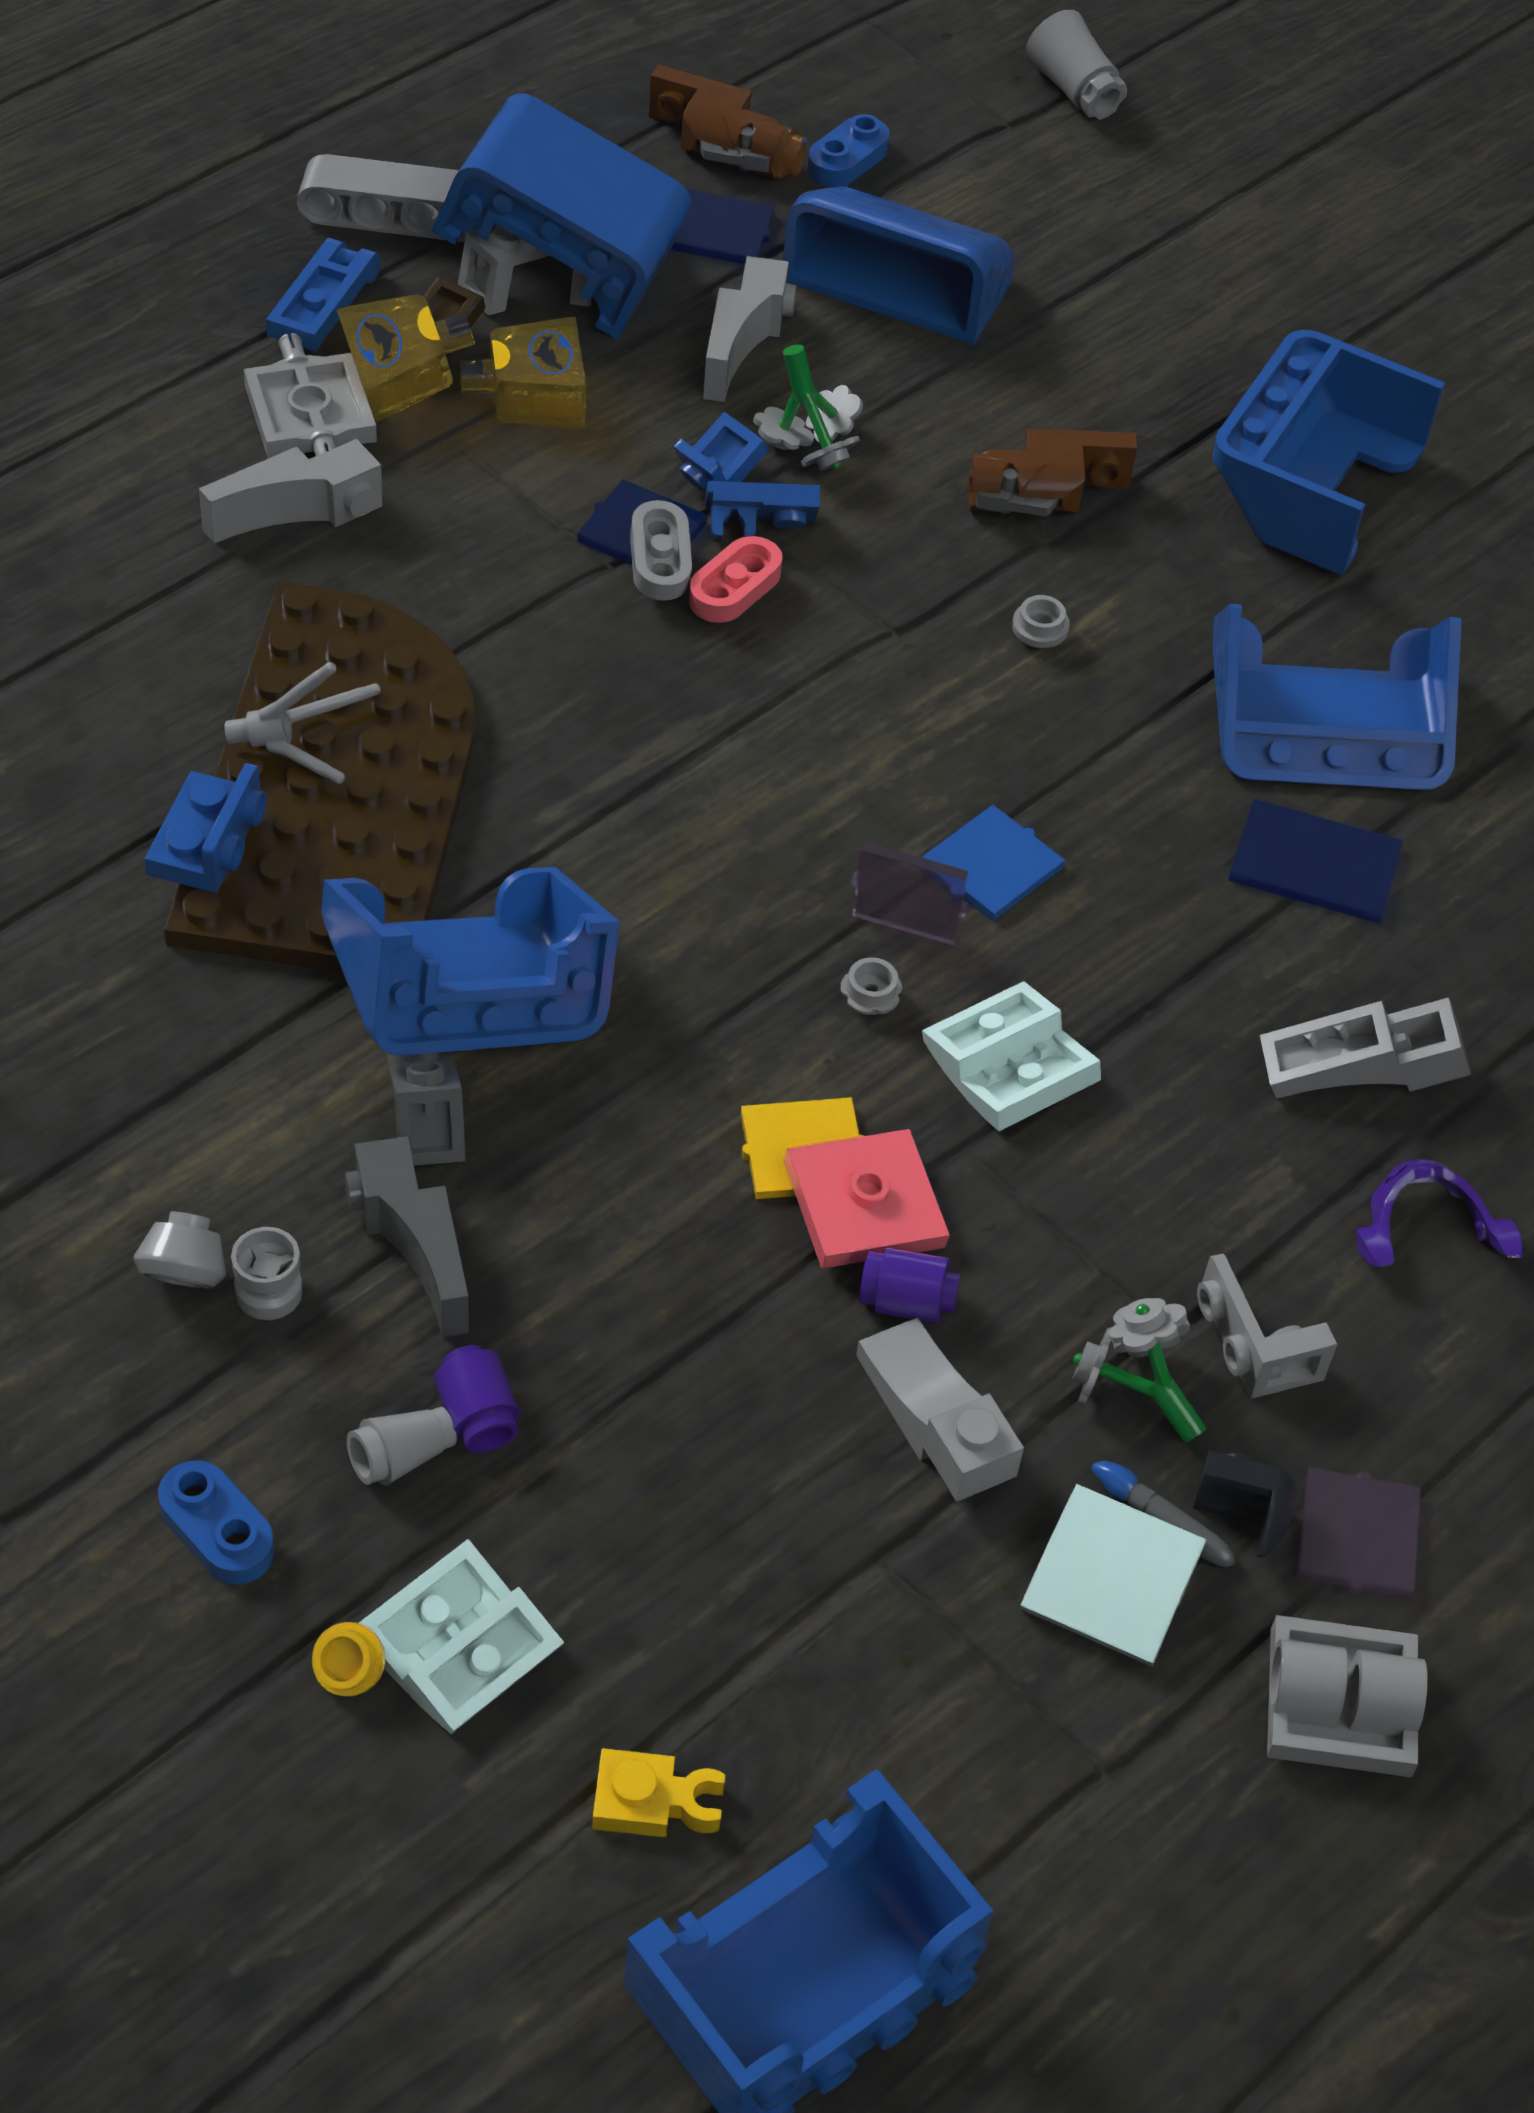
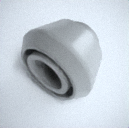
(182, 1252)

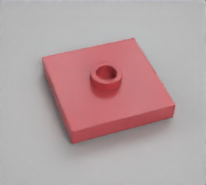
(865, 1197)

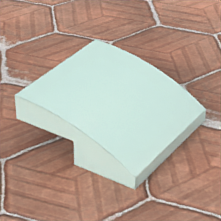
(1011, 1055)
(1113, 1574)
(460, 1637)

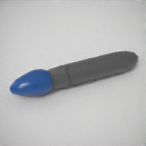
(1125, 1487)

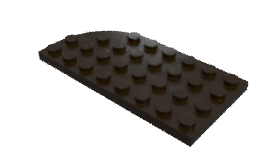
(400, 791)

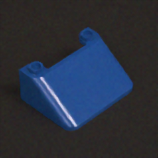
(1334, 721)

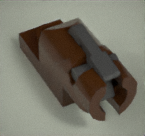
(1050, 471)

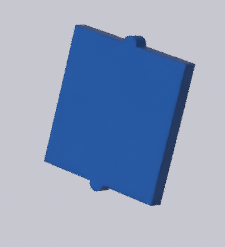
(1001, 861)

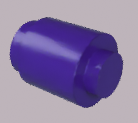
(909, 1285)
(478, 1398)

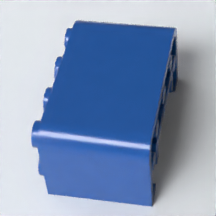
(571, 200)
(813, 1958)

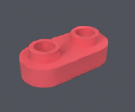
(735, 579)

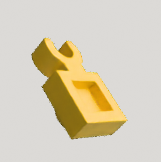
(640, 1794)

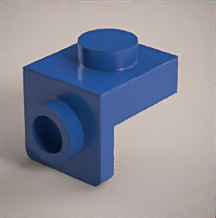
(721, 454)

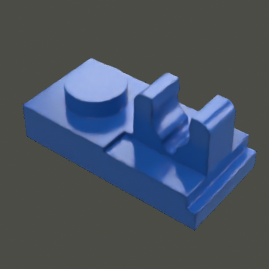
(784, 504)

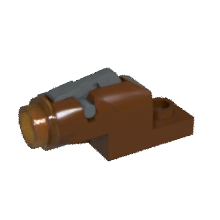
(722, 127)

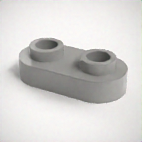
(660, 550)

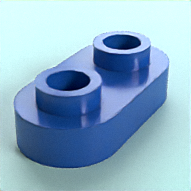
(848, 151)
(212, 1517)

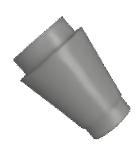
(398, 1443)

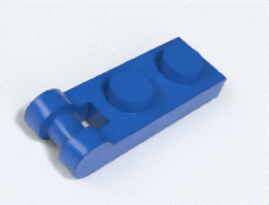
(323, 286)

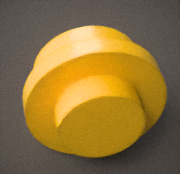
(348, 1659)

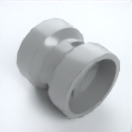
(267, 1273)

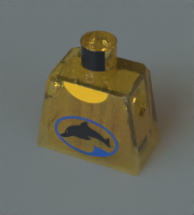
(401, 350)
(532, 374)

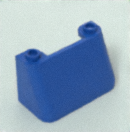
(477, 982)

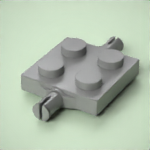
(308, 401)

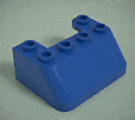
(1303, 430)

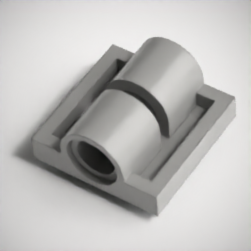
(1345, 1696)

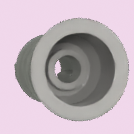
(1076, 64)

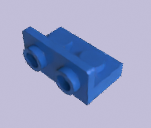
(207, 829)

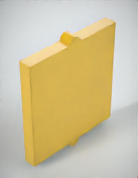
(779, 1126)

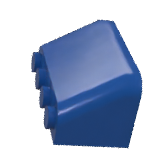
(897, 261)

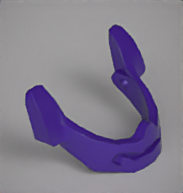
(1375, 1241)

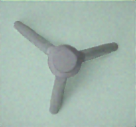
(273, 723)

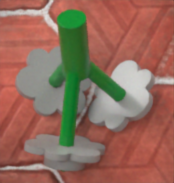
(827, 412)
(1143, 1331)

